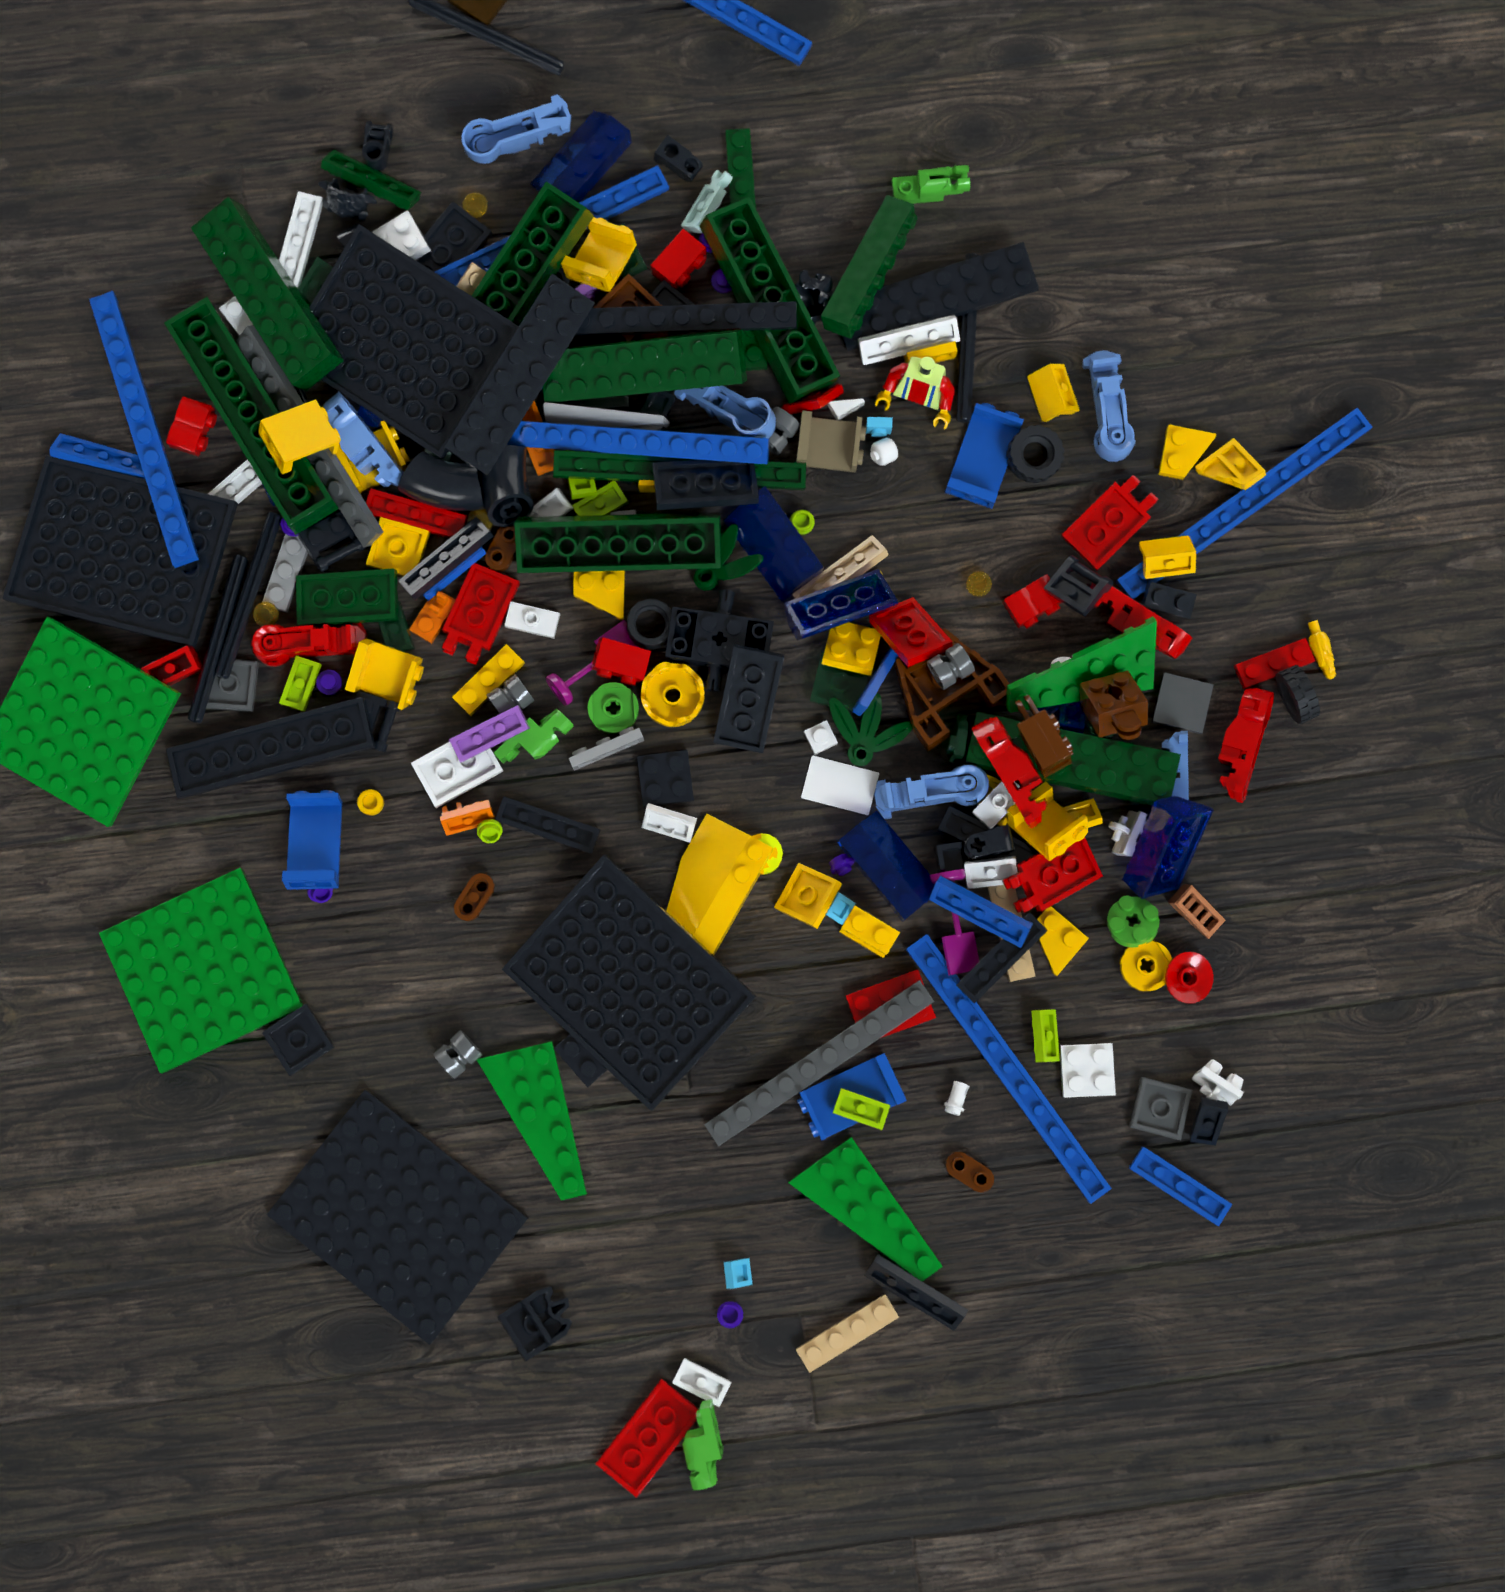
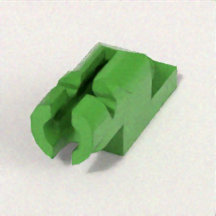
(931, 184)
(537, 739)
(703, 1448)

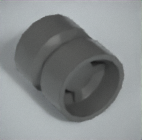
(786, 427)
(950, 666)
(511, 696)
(466, 1051)

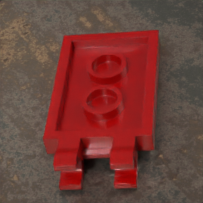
(1109, 523)
(479, 611)
(1053, 880)

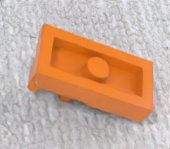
(432, 617)
(465, 817)

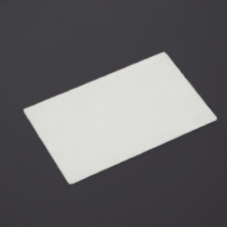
(840, 785)

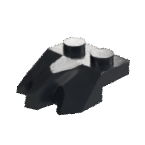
(535, 1322)

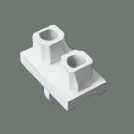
(1126, 832)
(1215, 1086)

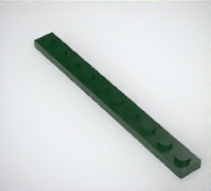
(742, 186)
(639, 467)

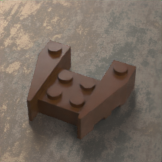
(926, 698)

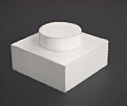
(820, 737)

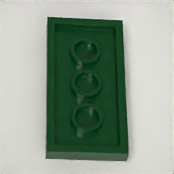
(347, 597)

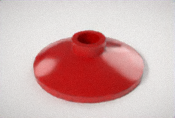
(1199, 977)

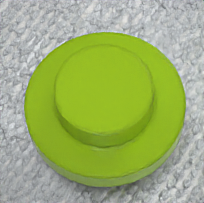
(802, 521)
(489, 830)

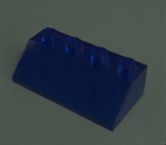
(585, 156)
(769, 532)
(839, 604)
(1166, 846)
(888, 865)

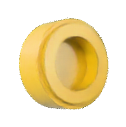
(370, 802)

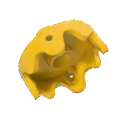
(667, 677)

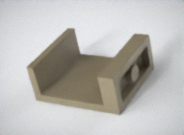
(830, 443)

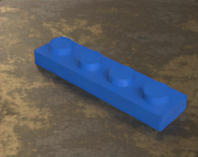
(96, 455)
(980, 911)
(1180, 1186)

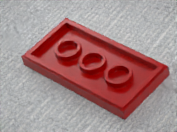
(648, 1438)

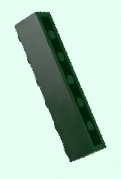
(869, 266)

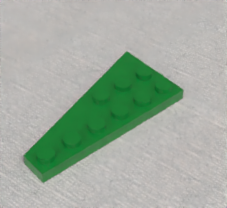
(1061, 683)
(535, 1099)
(858, 1198)

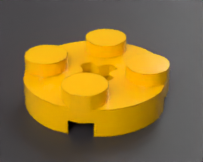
(1131, 962)

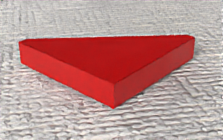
(814, 401)

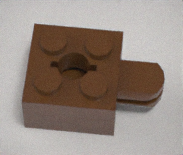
(630, 294)
(1114, 710)
(1043, 739)

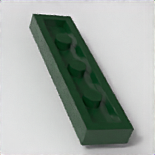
(371, 179)

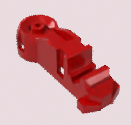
(1122, 620)
(305, 642)
(1245, 738)
(1012, 765)

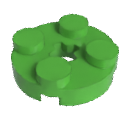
(603, 697)
(1138, 934)

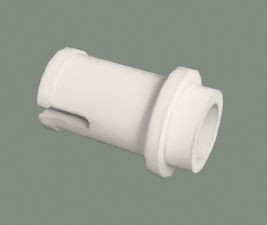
(956, 1098)

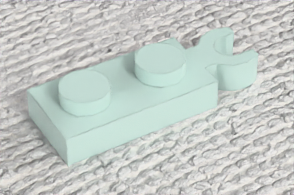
(707, 201)

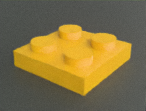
(398, 547)
(852, 648)
(808, 895)

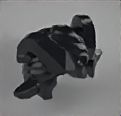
(345, 201)
(815, 293)

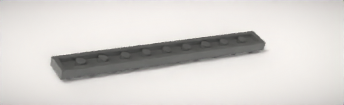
(326, 465)
(819, 1063)

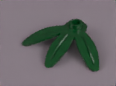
(731, 570)
(869, 724)

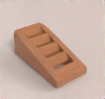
(1180, 896)

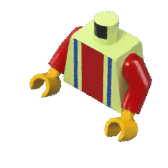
(921, 383)

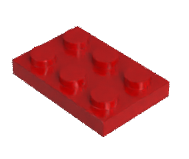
(910, 632)
(869, 999)

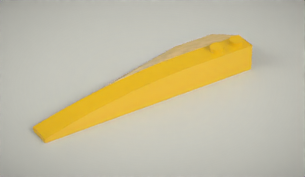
(715, 880)

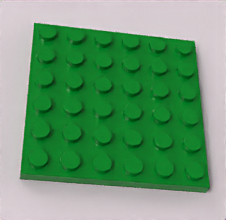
(81, 721)
(201, 970)

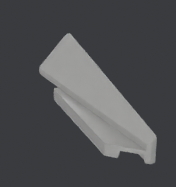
(602, 417)

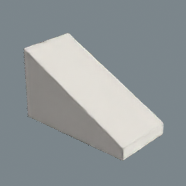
(845, 407)

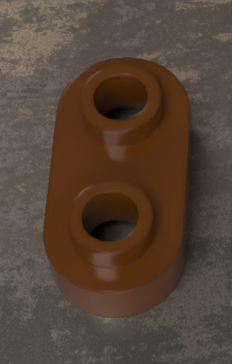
(501, 546)
(473, 896)
(969, 1172)

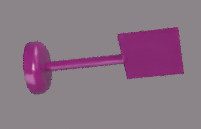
(560, 688)
(960, 948)

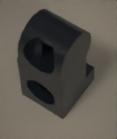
(678, 159)

